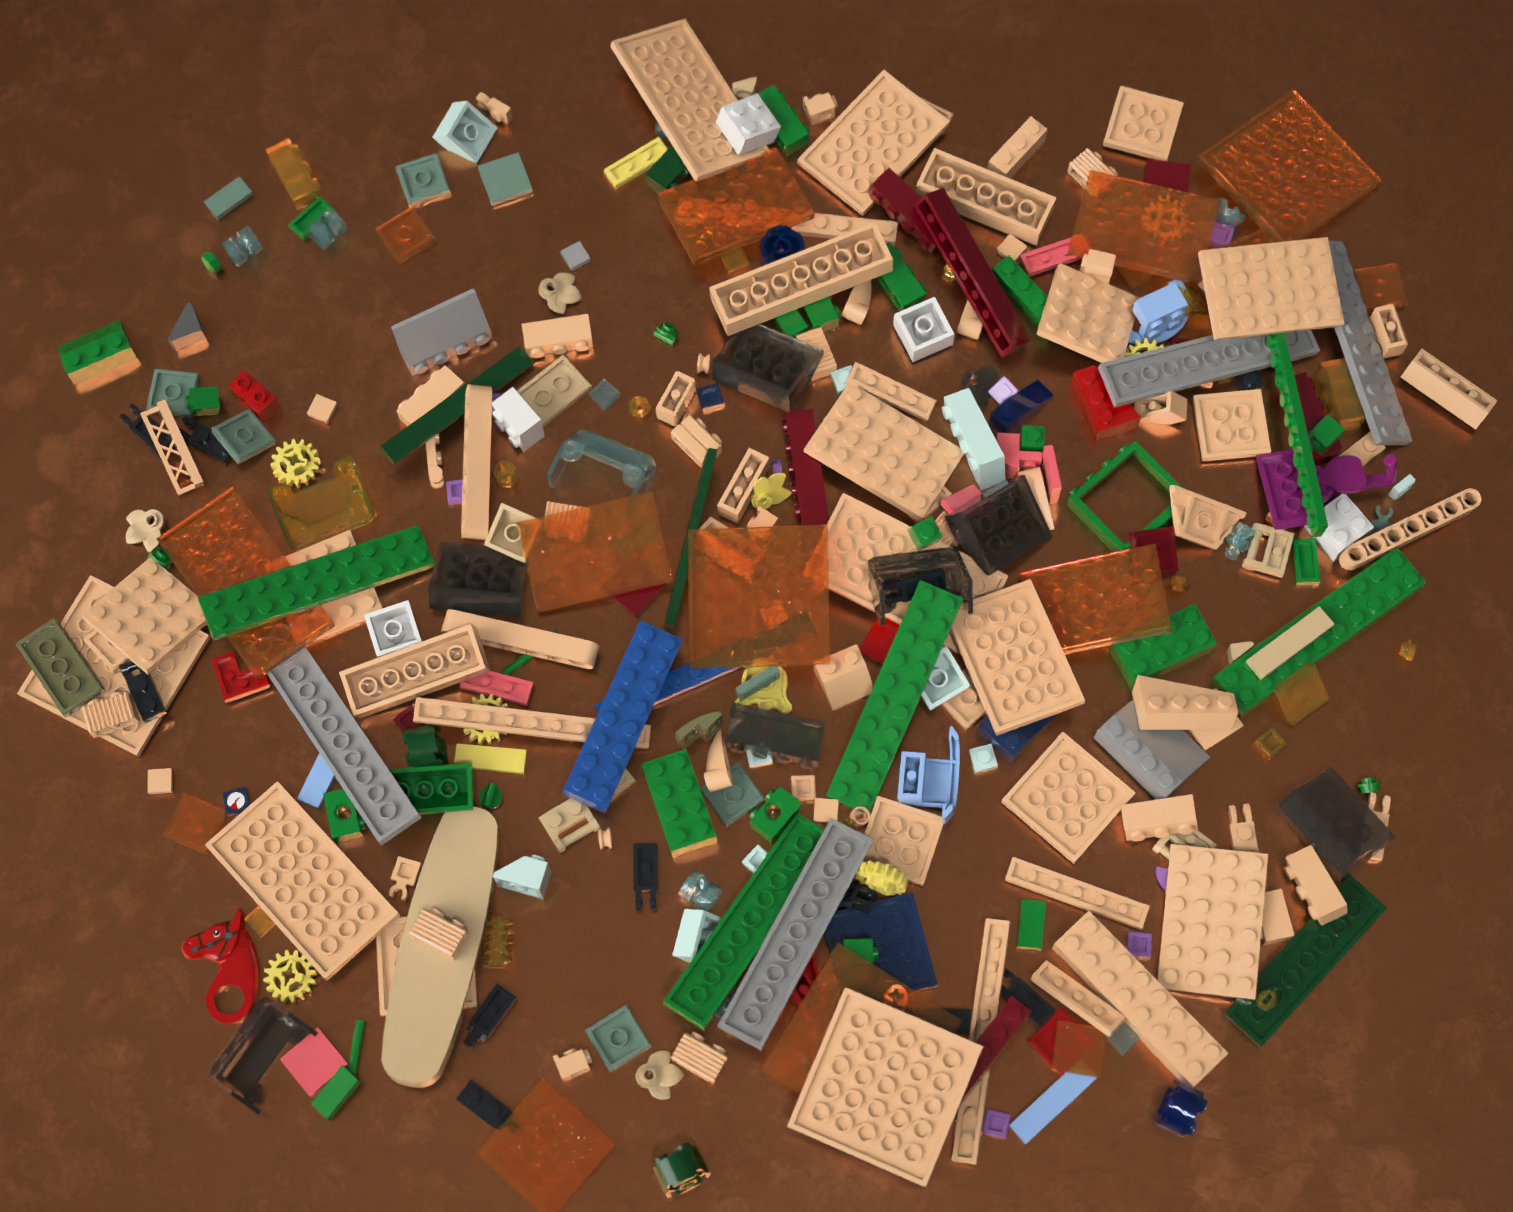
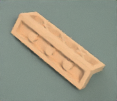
(180, 444)

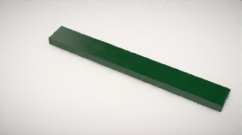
(453, 407)
(693, 524)

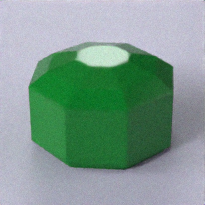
(211, 262)

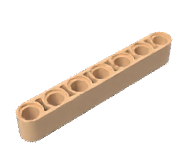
(476, 462)
(1417, 522)
(526, 639)

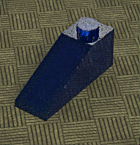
(1019, 407)

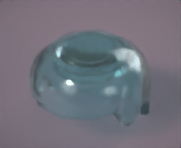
(1229, 217)

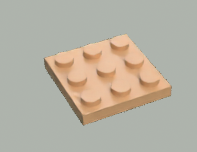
(1143, 124)
(1231, 425)
(903, 838)

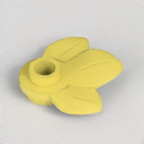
(769, 491)

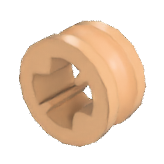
(703, 363)
(605, 838)

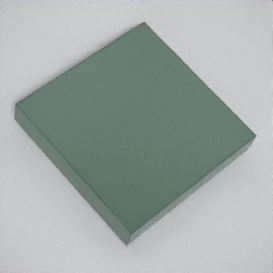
(422, 179)
(505, 179)
(173, 388)
(243, 436)
(736, 800)
(618, 1038)

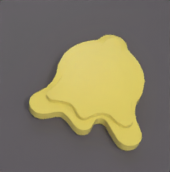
(771, 696)

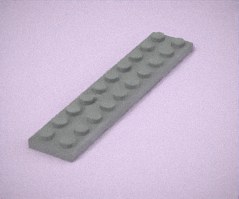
(1365, 358)
(1194, 364)
(344, 746)
(795, 934)

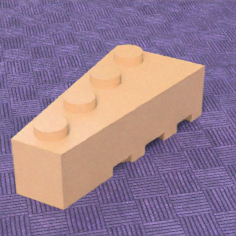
(1181, 706)

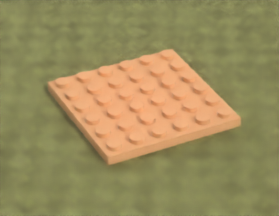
(166, 677)
(885, 1086)

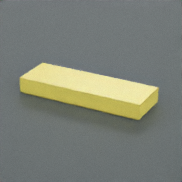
(635, 163)
(491, 758)

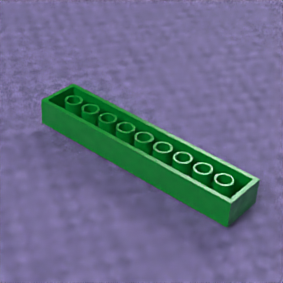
(1350, 607)

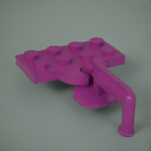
(1339, 476)

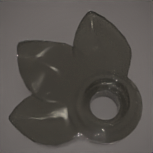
(985, 381)

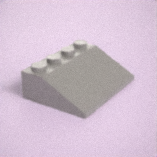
(442, 332)
(1152, 757)

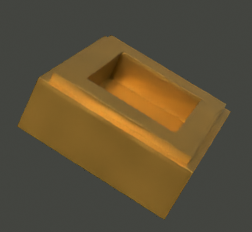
(735, 260)
(1270, 742)

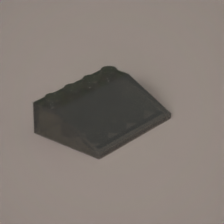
(767, 366)
(999, 524)
(477, 580)
(775, 734)
(1335, 823)

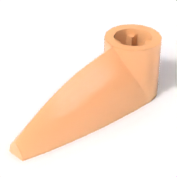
(858, 303)
(970, 323)
(1036, 483)
(718, 769)

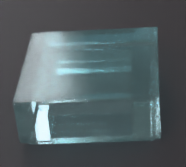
(604, 394)
(1123, 1038)

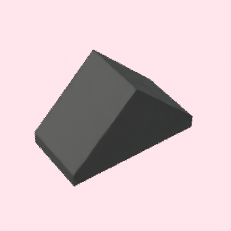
(187, 329)

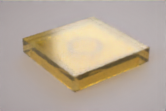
(1301, 693)

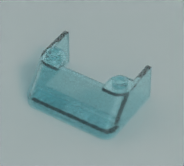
(636, 466)

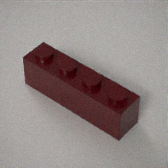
(899, 203)
(1313, 414)

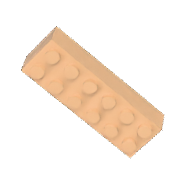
(988, 196)
(415, 671)

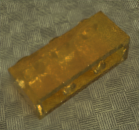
(294, 173)
(1339, 393)

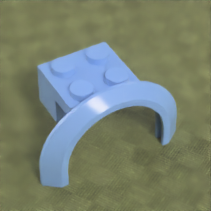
(1160, 314)
(931, 780)

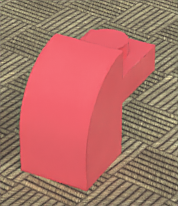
(1014, 458)

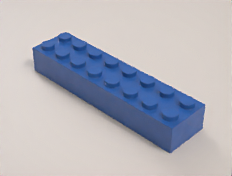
(622, 716)

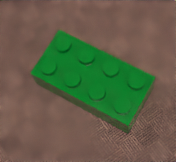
(1165, 652)
(679, 803)

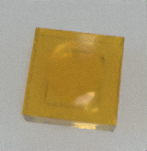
(260, 921)

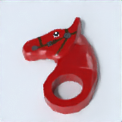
(238, 960)

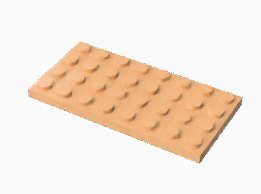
(683, 94)
(863, 532)
(302, 880)

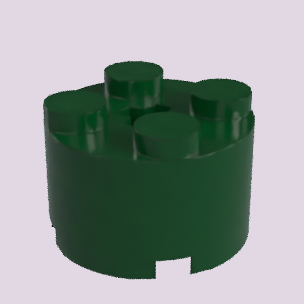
(425, 746)
(680, 1170)

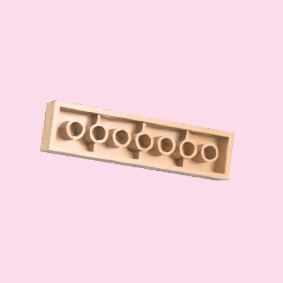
(801, 279)
(1144, 1002)

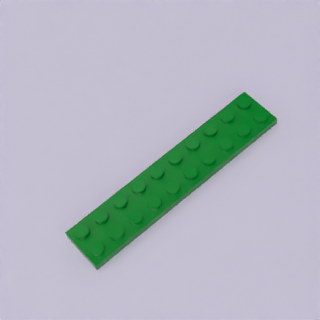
(315, 582)
(894, 696)
(743, 927)

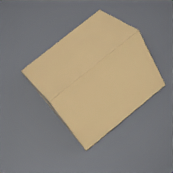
(505, 534)

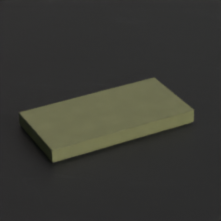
(59, 667)

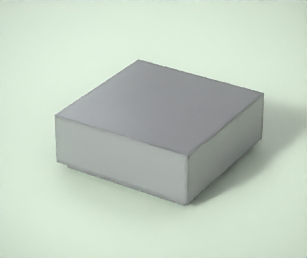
(575, 256)

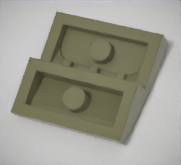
(703, 726)

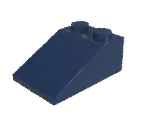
(1013, 742)

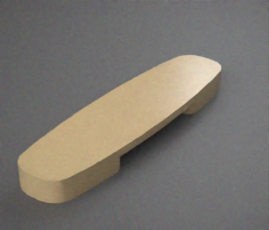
(426, 985)

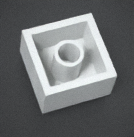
(748, 124)
(923, 329)
(517, 419)
(1344, 527)
(393, 628)

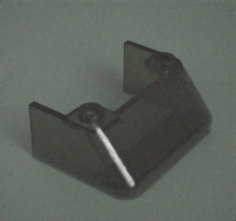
(904, 564)
(255, 1049)

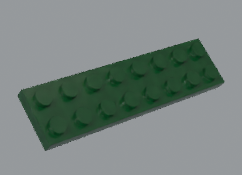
(1305, 963)

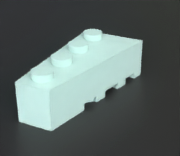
(975, 438)

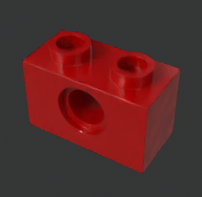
(254, 396)

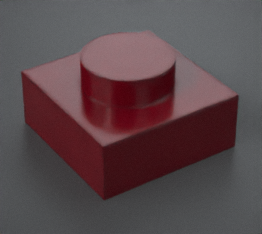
(405, 719)

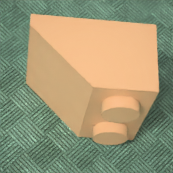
(845, 678)

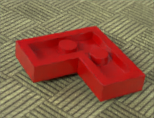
(236, 683)

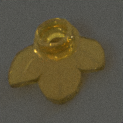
(1194, 300)

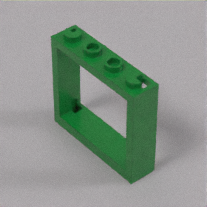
(1094, 479)

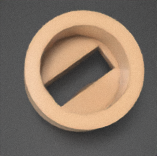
(855, 813)

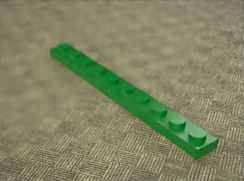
(1298, 435)

